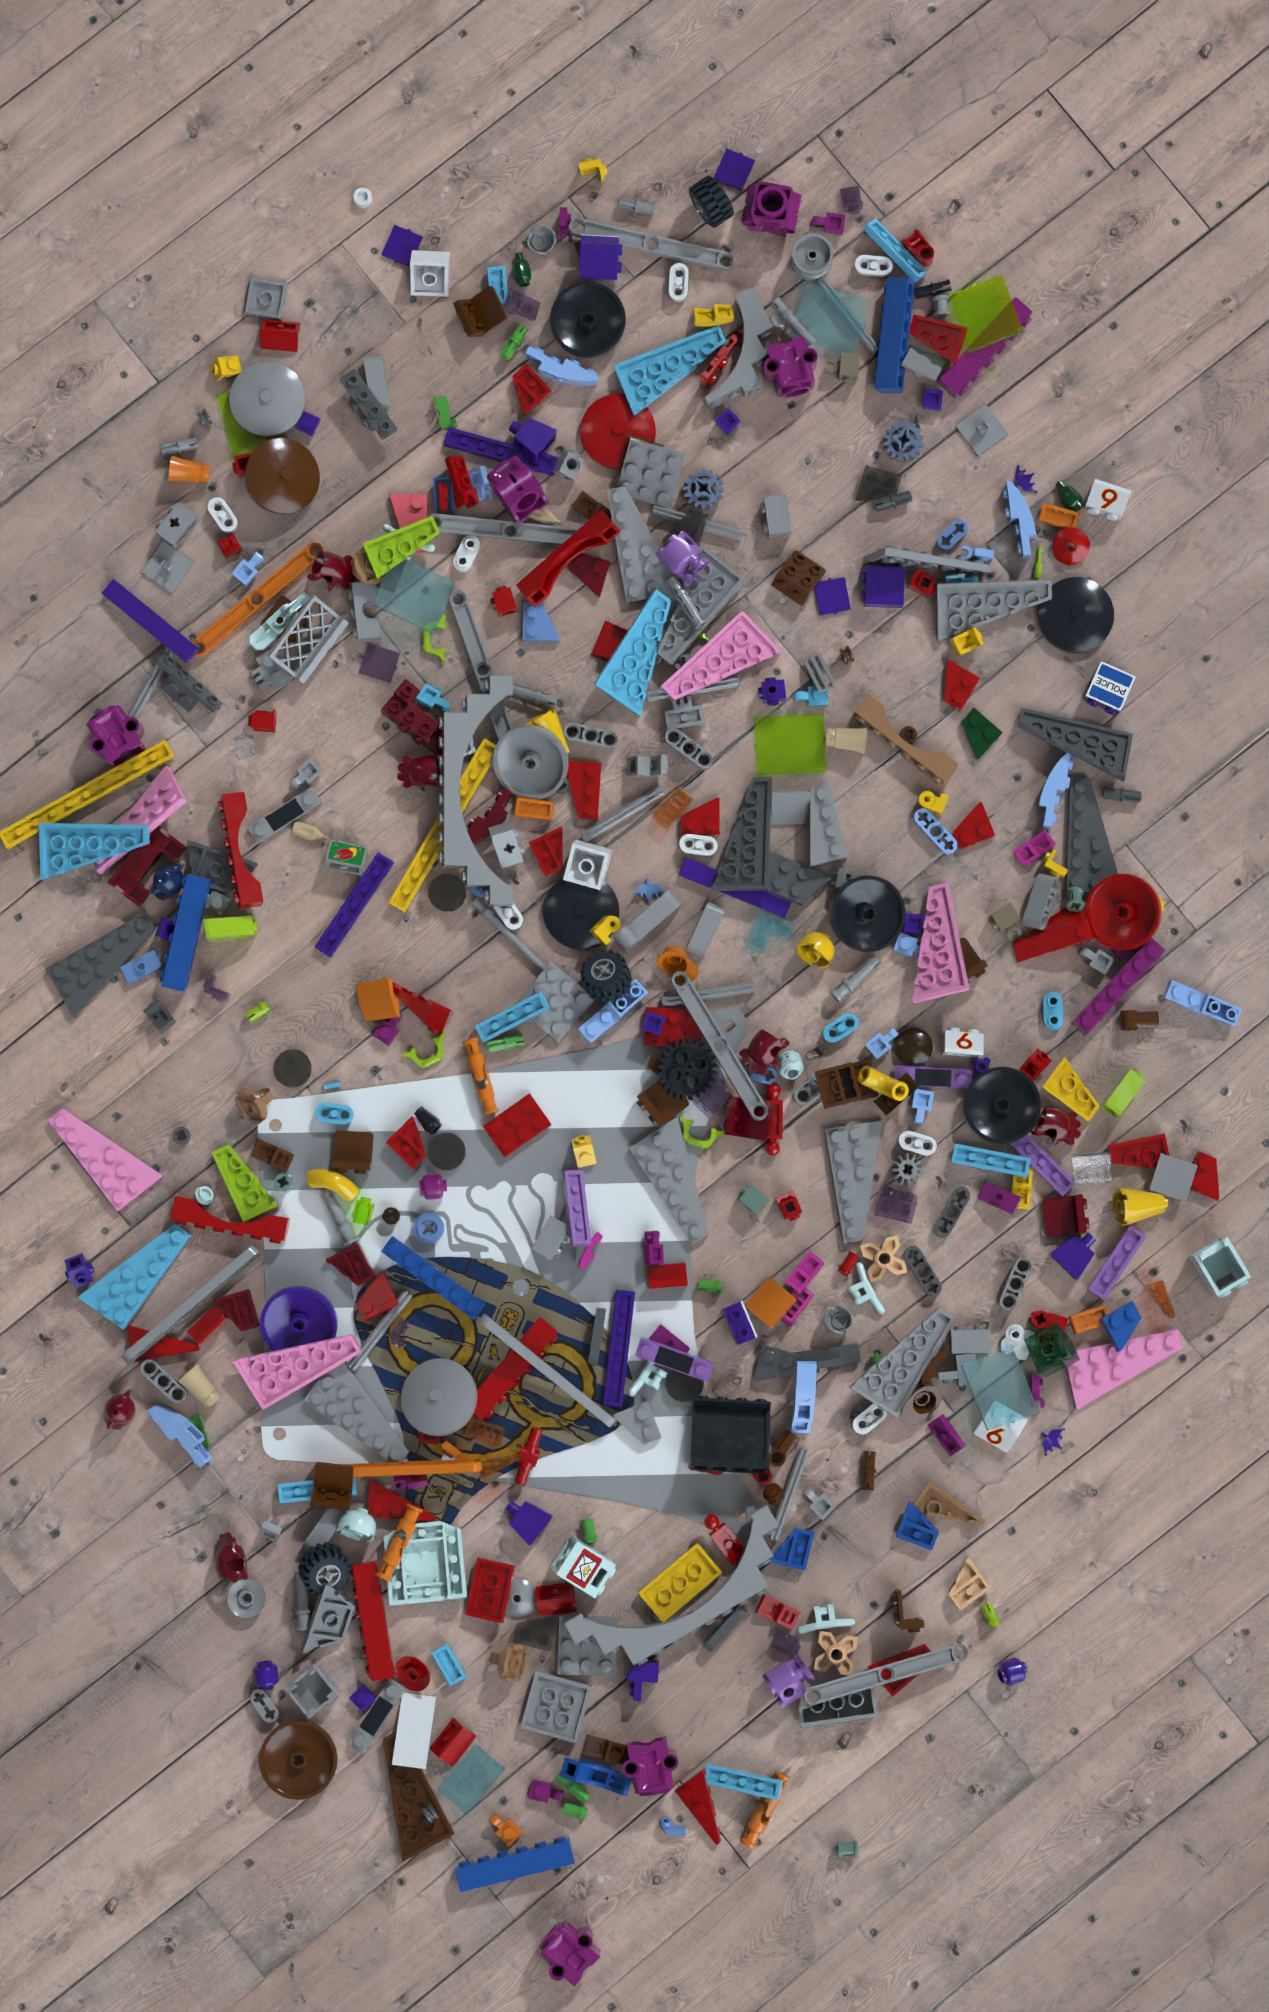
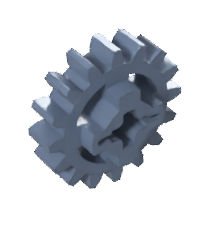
(896, 440)
(697, 495)

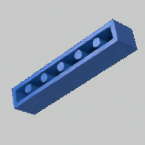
(894, 335)
(186, 932)
(433, 1278)
(515, 1864)

